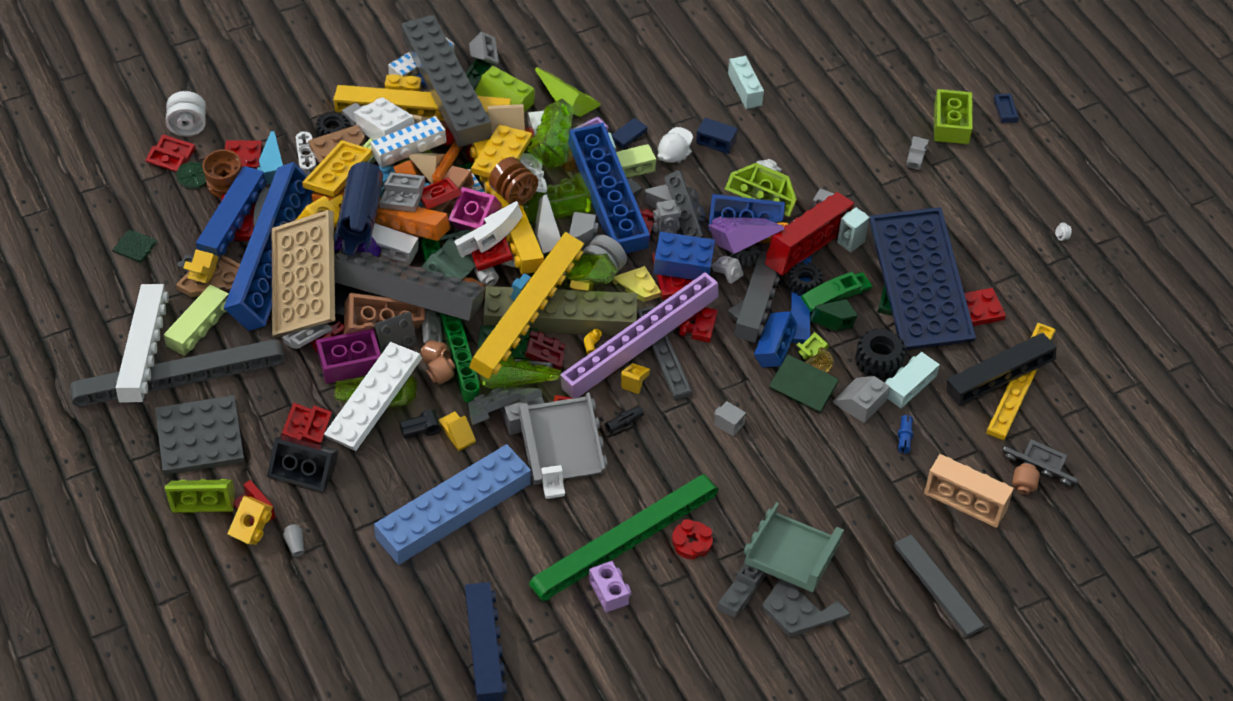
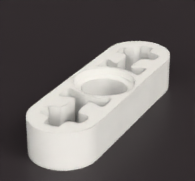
(302, 148)

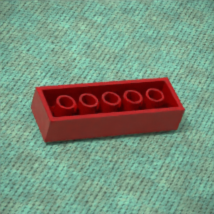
(807, 233)

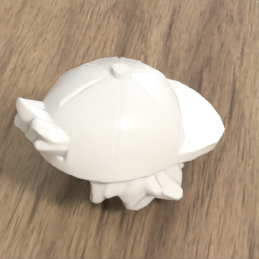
(675, 145)

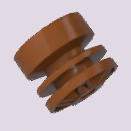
(221, 170)
(513, 181)

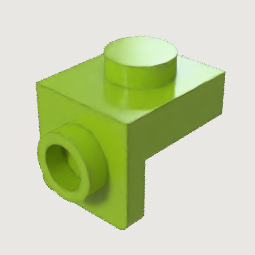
(811, 346)

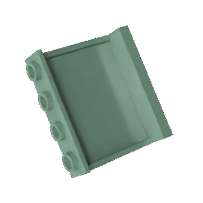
(791, 549)

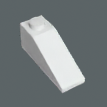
(545, 227)

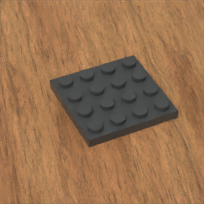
(199, 435)

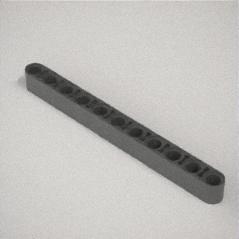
(184, 371)

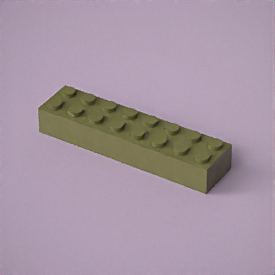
(570, 311)

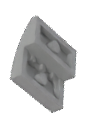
(402, 192)
(302, 337)

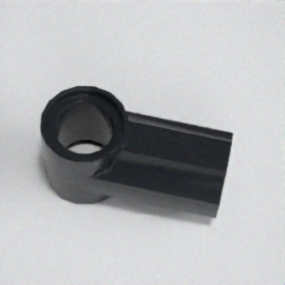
(425, 423)

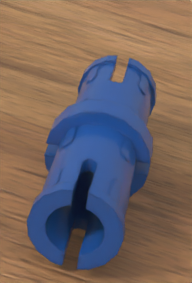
(905, 434)

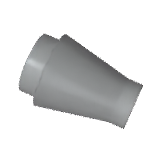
(294, 537)

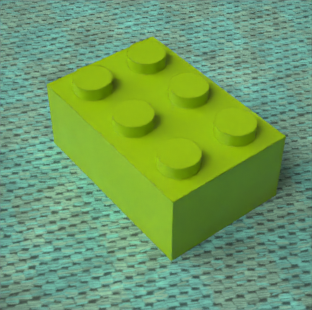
(953, 116)

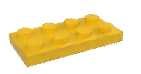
(503, 143)
(332, 172)

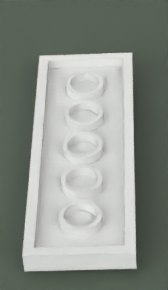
(373, 396)

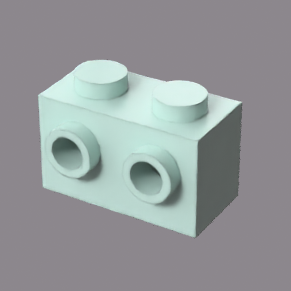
(853, 229)

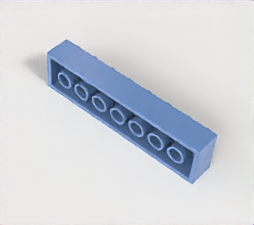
(452, 504)

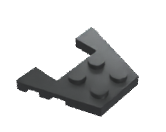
(499, 398)
(797, 613)

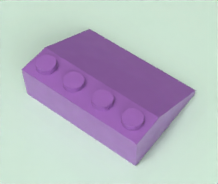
(740, 233)

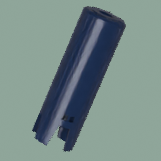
(359, 206)

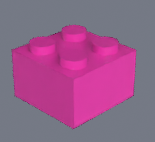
(472, 209)

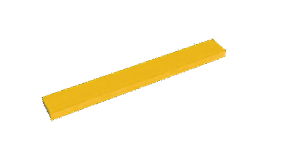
(1014, 395)

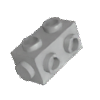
(666, 217)

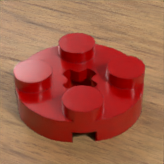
(694, 529)

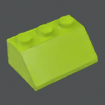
(502, 85)
(201, 495)

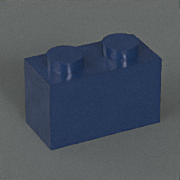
(716, 135)

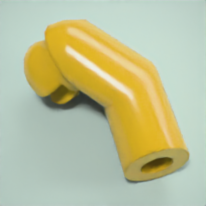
(591, 339)

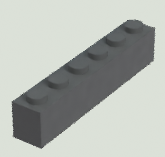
(757, 301)

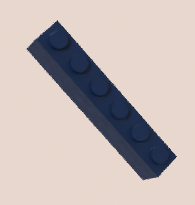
(484, 642)

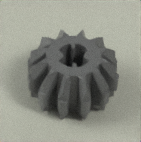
(748, 256)

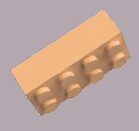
(968, 490)

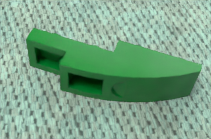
(837, 289)

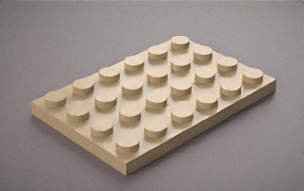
(303, 274)

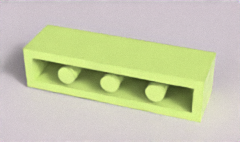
(637, 160)
(196, 320)

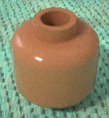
(433, 350)
(441, 370)
(1025, 478)

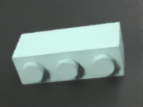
(745, 82)
(911, 379)

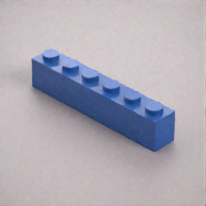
(231, 211)

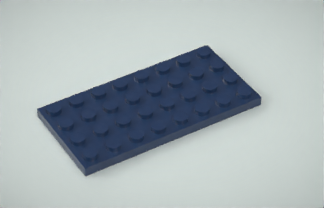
(921, 278)

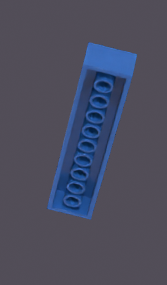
(252, 288)

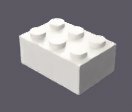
(382, 118)

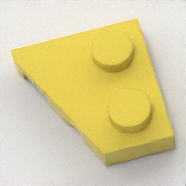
(638, 282)

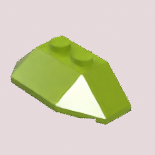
(763, 183)

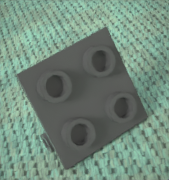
(396, 330)

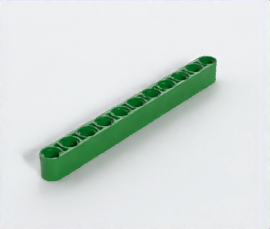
(456, 340)
(623, 537)

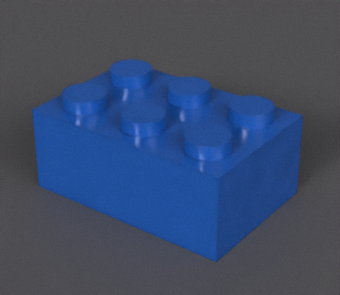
(683, 255)

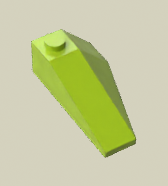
(559, 89)

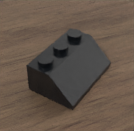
(302, 463)

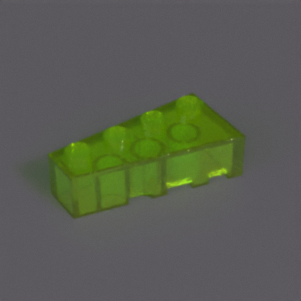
(552, 136)
(564, 199)

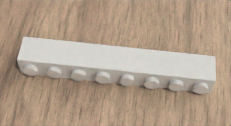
(142, 343)

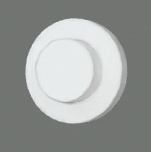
(1063, 232)

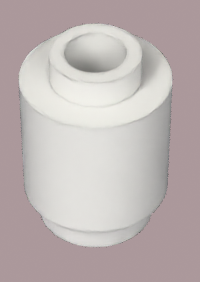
(487, 276)

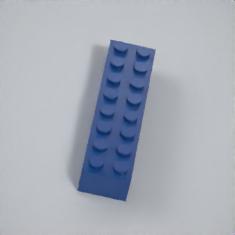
(608, 187)

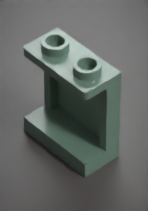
(449, 262)

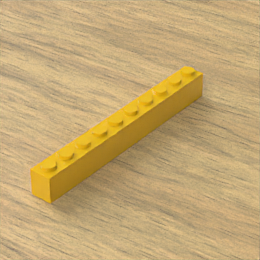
(413, 102)
(522, 238)
(526, 306)

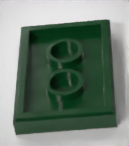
(804, 383)

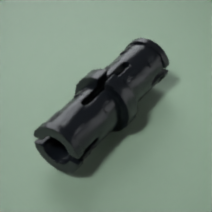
(614, 424)

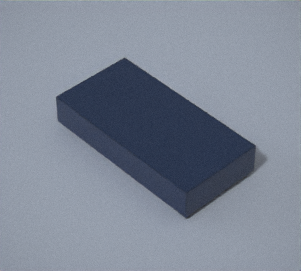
(1006, 108)
(629, 132)

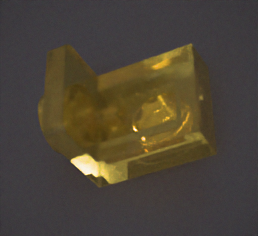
(822, 360)

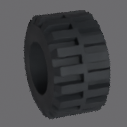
(880, 342)

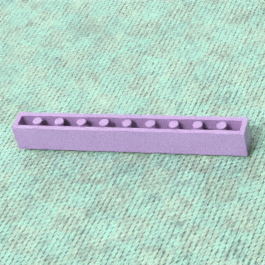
(639, 336)

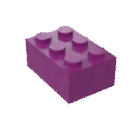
(347, 355)

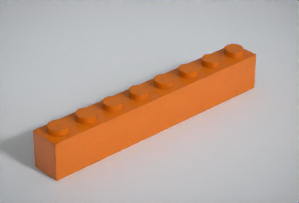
(421, 223)

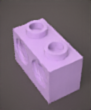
(606, 588)

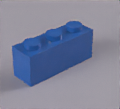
(775, 339)

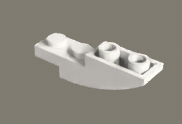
(496, 228)

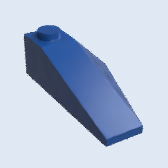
(742, 207)

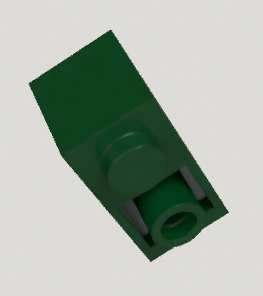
(834, 315)

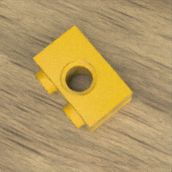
(241, 527)

